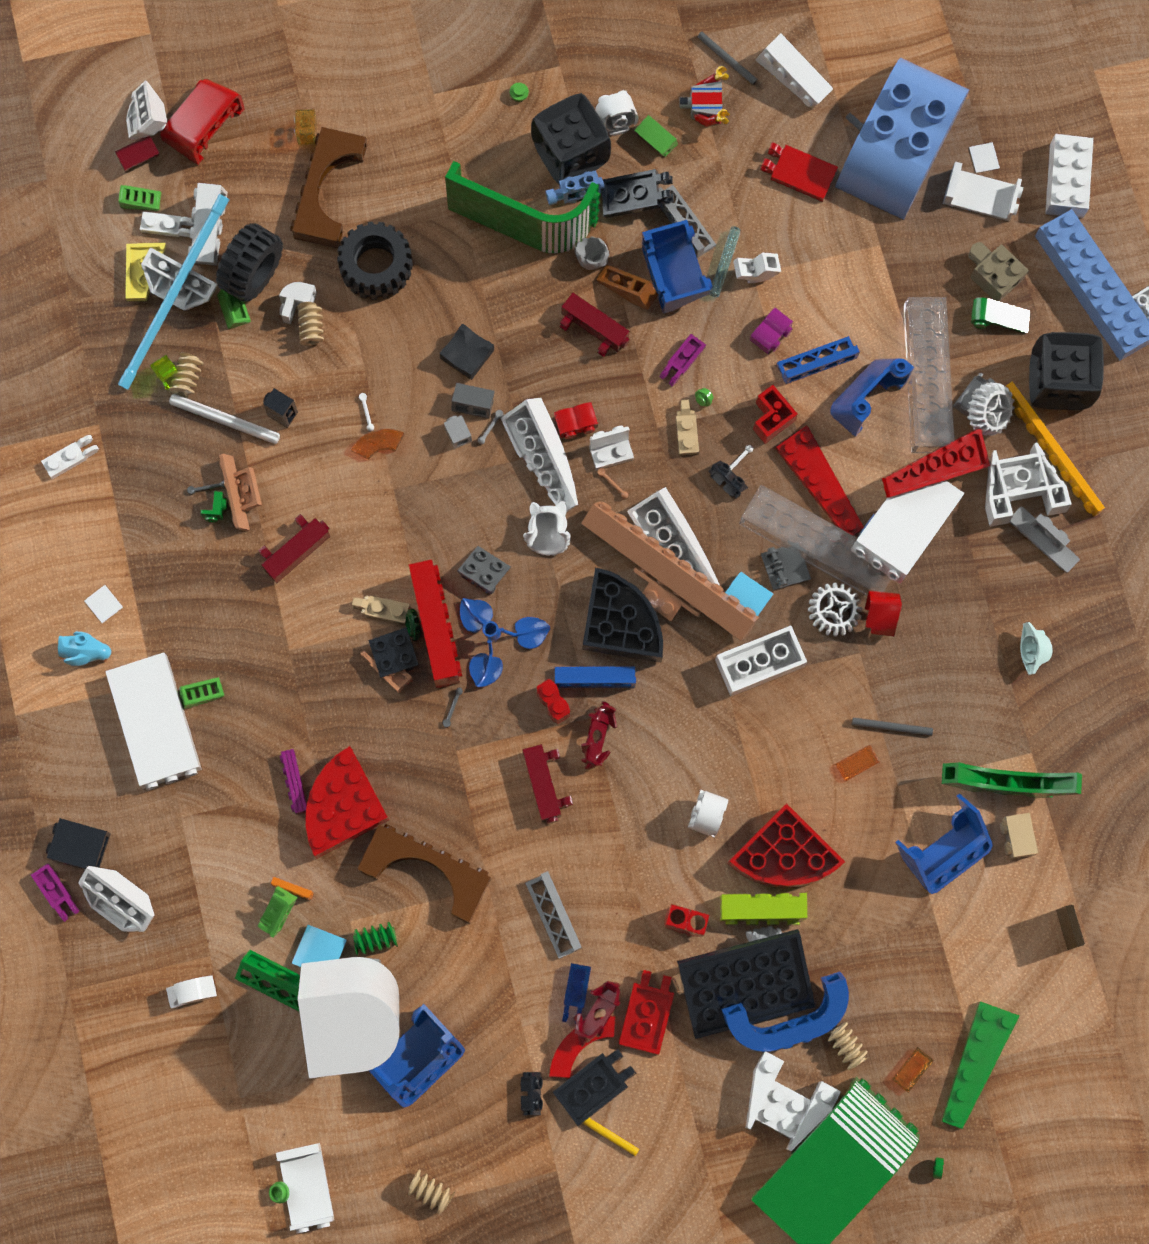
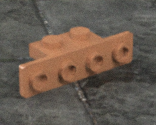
(241, 491)
(663, 598)

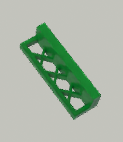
(277, 975)

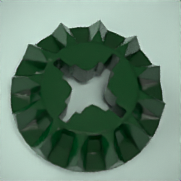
(413, 624)

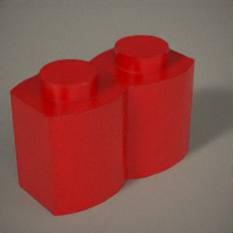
(576, 420)
(556, 705)

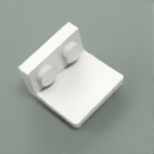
(611, 447)

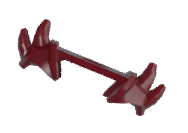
(600, 721)
(608, 999)

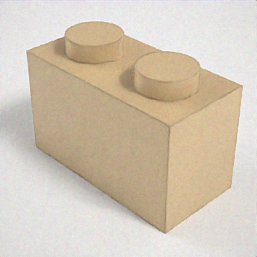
(1018, 836)

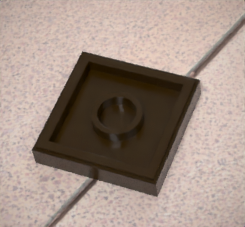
(1070, 927)

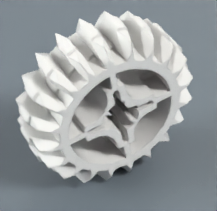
(991, 408)
(827, 612)

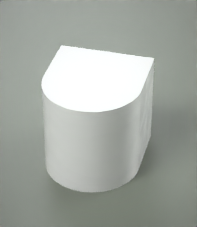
(347, 1015)

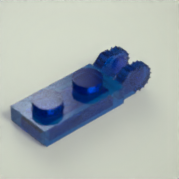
(576, 989)

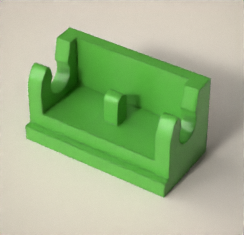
(656, 136)
(277, 911)

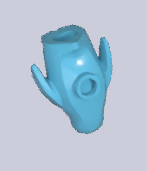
(82, 649)

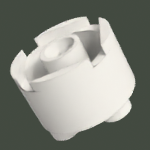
(617, 112)
(708, 813)

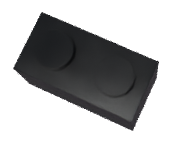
(280, 407)

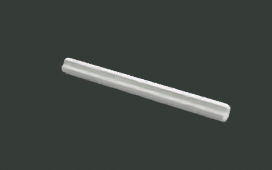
(224, 418)

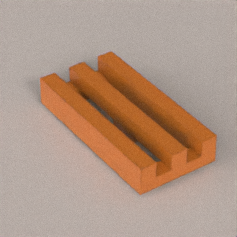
(293, 889)

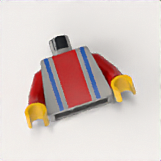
(706, 100)

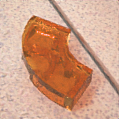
(376, 441)

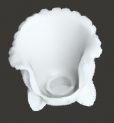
(547, 529)

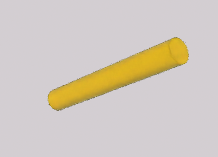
(611, 1136)

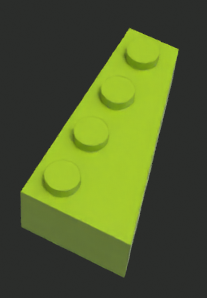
(763, 908)

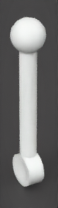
(362, 397)
(749, 449)

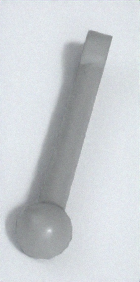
(499, 413)

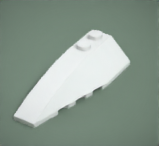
(542, 449)
(663, 520)

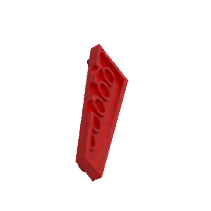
(947, 462)
(813, 470)

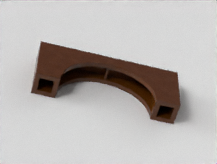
(331, 151)
(390, 847)

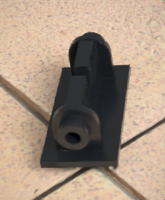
(734, 484)
(531, 1083)

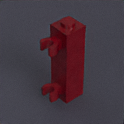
(594, 322)
(296, 549)
(542, 784)

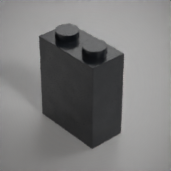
(77, 844)

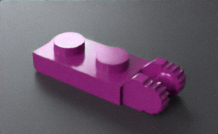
(683, 358)
(54, 890)

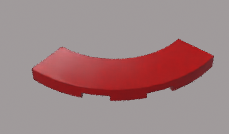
(570, 1048)

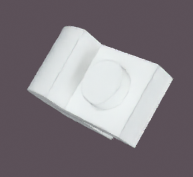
(758, 269)
(292, 296)
(191, 991)

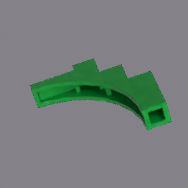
(1010, 782)

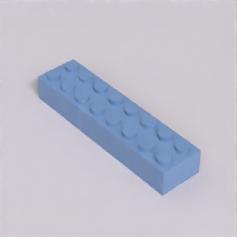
(1095, 284)

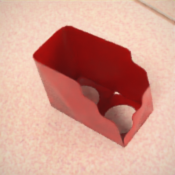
(883, 612)
(686, 924)

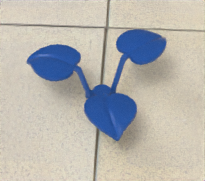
(478, 614)

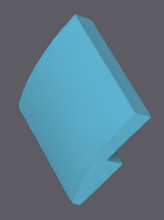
(749, 593)
(318, 946)

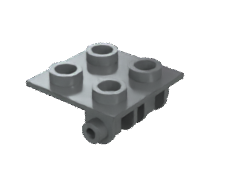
(784, 567)
(483, 570)

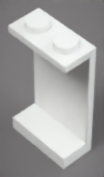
(982, 194)
(308, 1187)

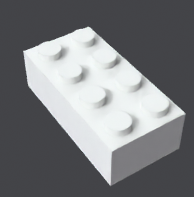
(1069, 175)
(761, 660)

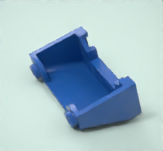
(674, 265)
(851, 407)
(419, 1058)

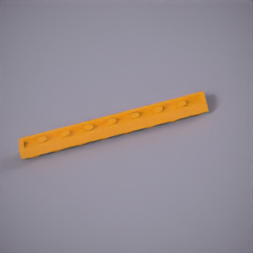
(1056, 454)

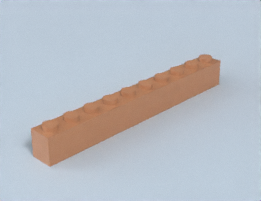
(670, 570)

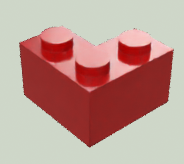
(777, 416)

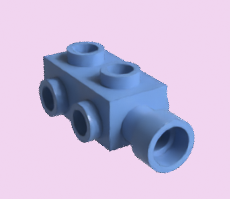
(574, 186)

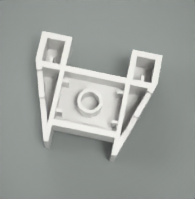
(1021, 479)
(782, 1107)

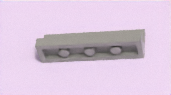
(674, 216)
(560, 910)

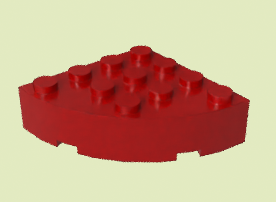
(341, 805)
(786, 853)

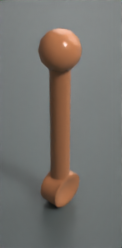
(601, 472)

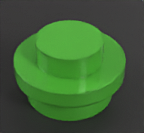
(519, 92)
(704, 397)
(279, 1192)

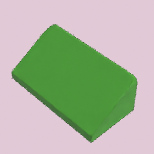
(233, 310)

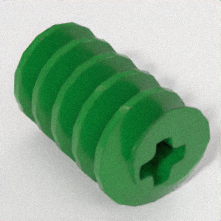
(374, 937)

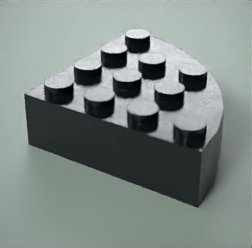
(621, 620)

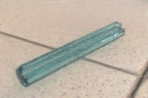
(725, 261)

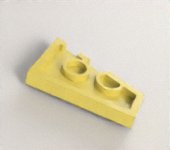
(136, 283)

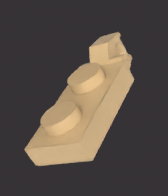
(687, 430)
(382, 608)

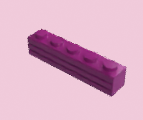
(293, 781)

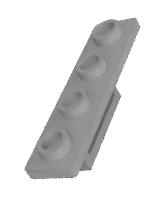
(1046, 538)

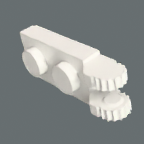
(165, 224)
(69, 457)

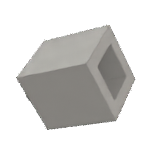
(457, 431)

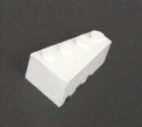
(794, 71)
(205, 198)

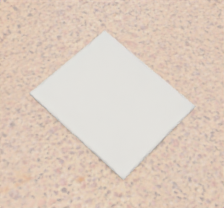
(984, 157)
(103, 604)

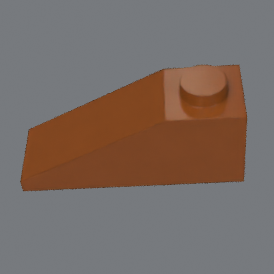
(628, 286)

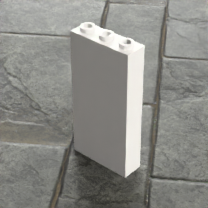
(905, 528)
(153, 721)

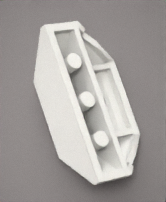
(145, 113)
(161, 273)
(116, 899)

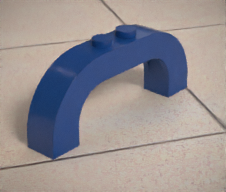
(796, 1030)

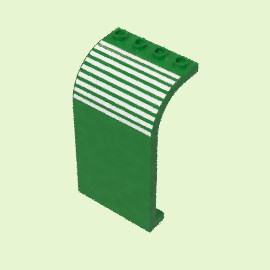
(520, 221)
(838, 1167)

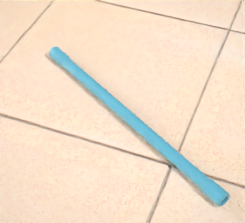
(216, 211)

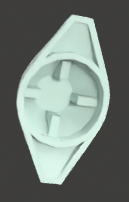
(1034, 648)

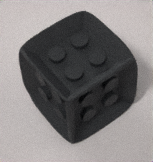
(570, 138)
(1066, 371)

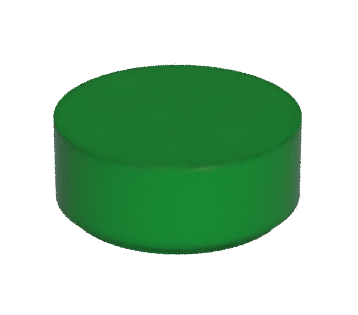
(938, 1168)

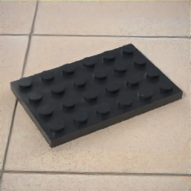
(761, 974)

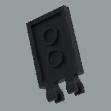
(635, 192)
(593, 1087)

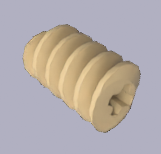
(309, 323)
(185, 375)
(847, 1045)
(430, 1192)

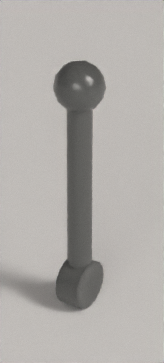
(191, 490)
(446, 723)

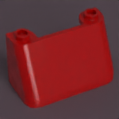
(201, 118)

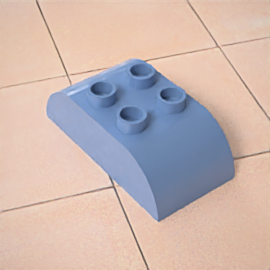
(901, 138)

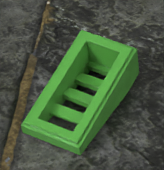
(132, 191)
(203, 699)

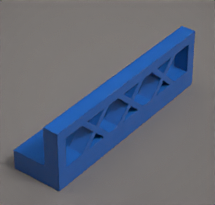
(818, 364)
(595, 677)

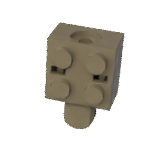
(996, 271)

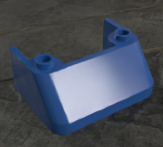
(952, 852)

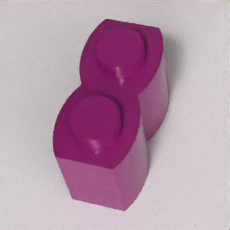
(771, 331)

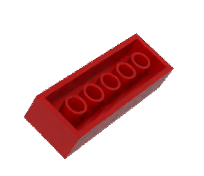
(433, 619)

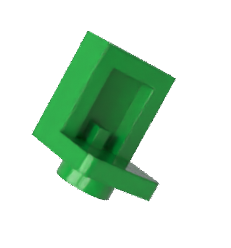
(220, 504)

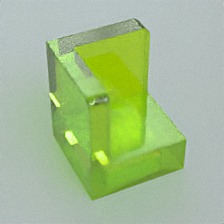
(163, 370)

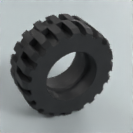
(372, 237)
(249, 262)

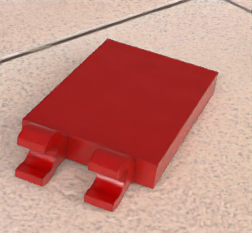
(800, 171)
(647, 1015)

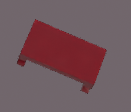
(137, 152)

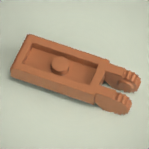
(397, 681)

